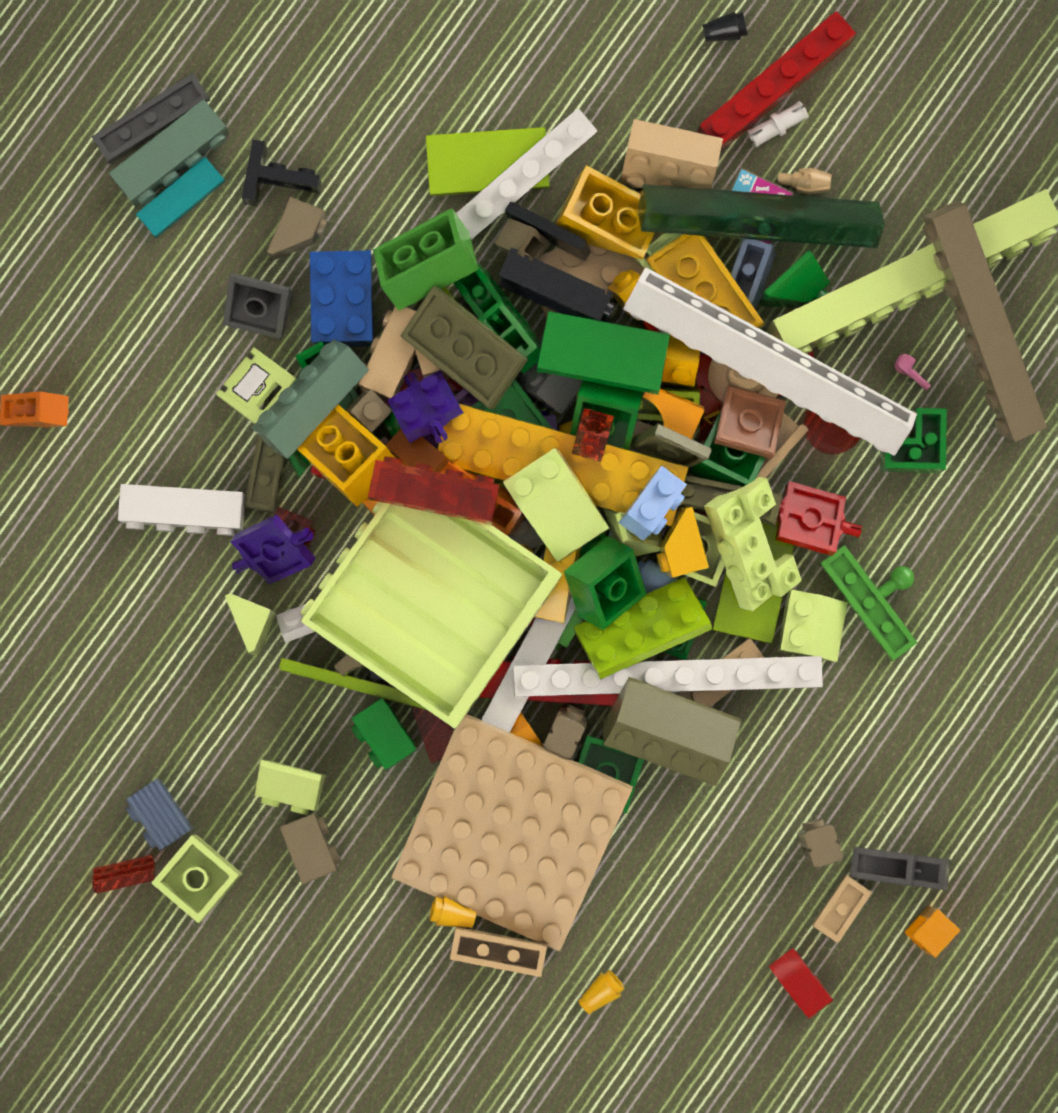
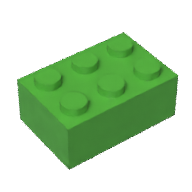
(424, 258)

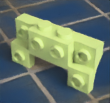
(745, 545)

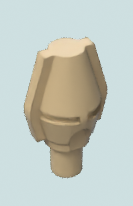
(807, 180)

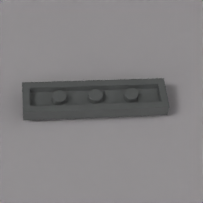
(149, 118)

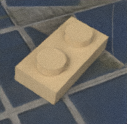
(841, 908)

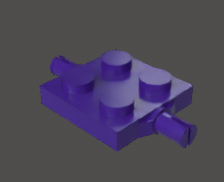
(425, 407)
(272, 549)

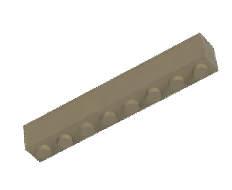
(984, 321)

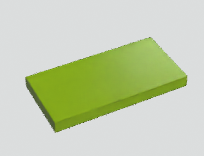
(475, 159)
(755, 624)

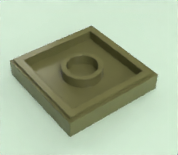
(670, 446)

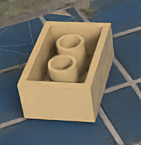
(670, 157)

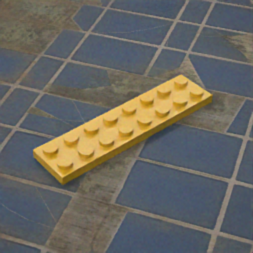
(505, 445)

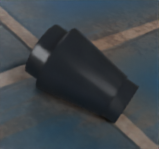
(726, 28)

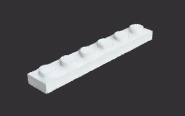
(526, 172)

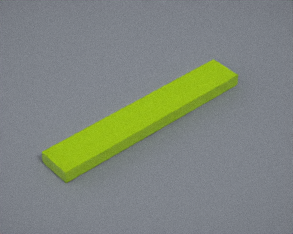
(347, 682)

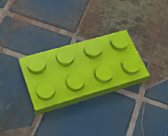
(647, 628)

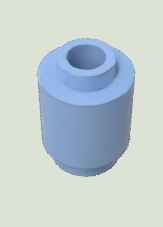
(652, 576)

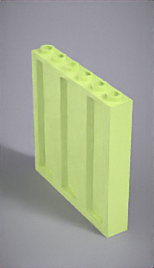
(431, 604)

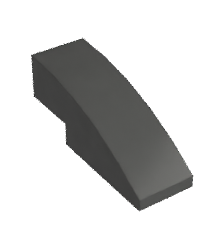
(900, 868)

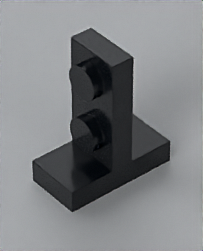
(274, 174)

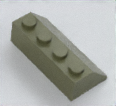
(671, 731)

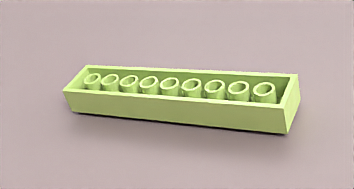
(911, 277)

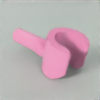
(904, 366)

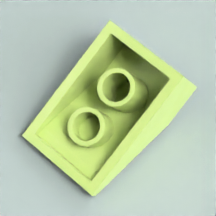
(556, 504)

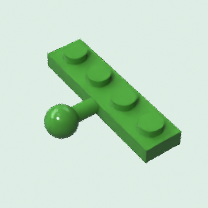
(870, 602)

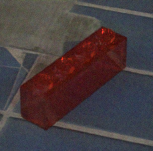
(434, 491)

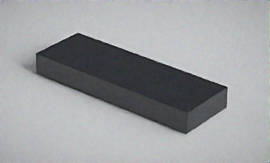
(553, 233)

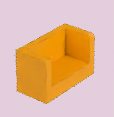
(932, 931)

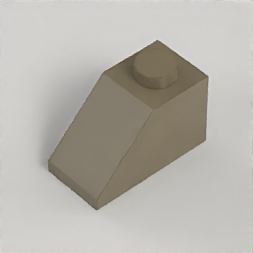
(297, 228)

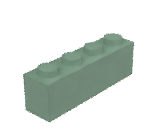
(170, 153)
(310, 398)

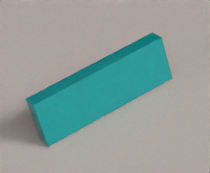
(180, 197)

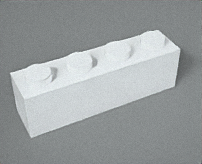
(181, 508)

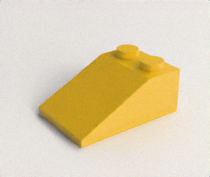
(605, 214)
(344, 454)

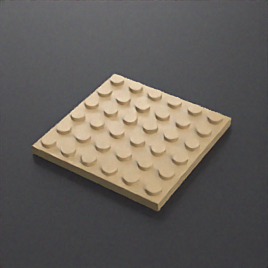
(512, 831)

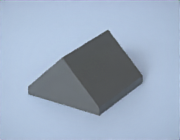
(257, 305)

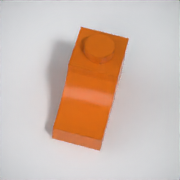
(34, 409)

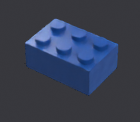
(342, 297)

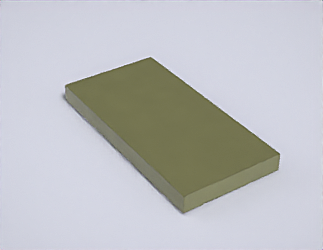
(463, 347)

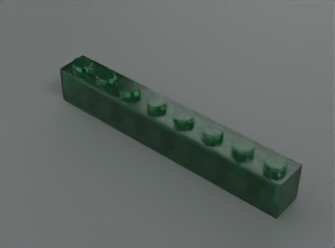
(760, 216)

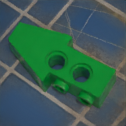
(499, 314)

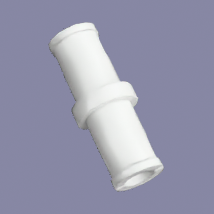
(778, 124)

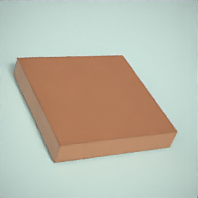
(749, 422)

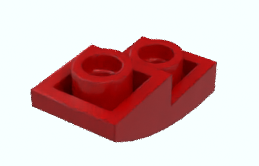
(801, 983)

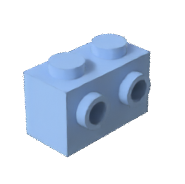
(652, 503)

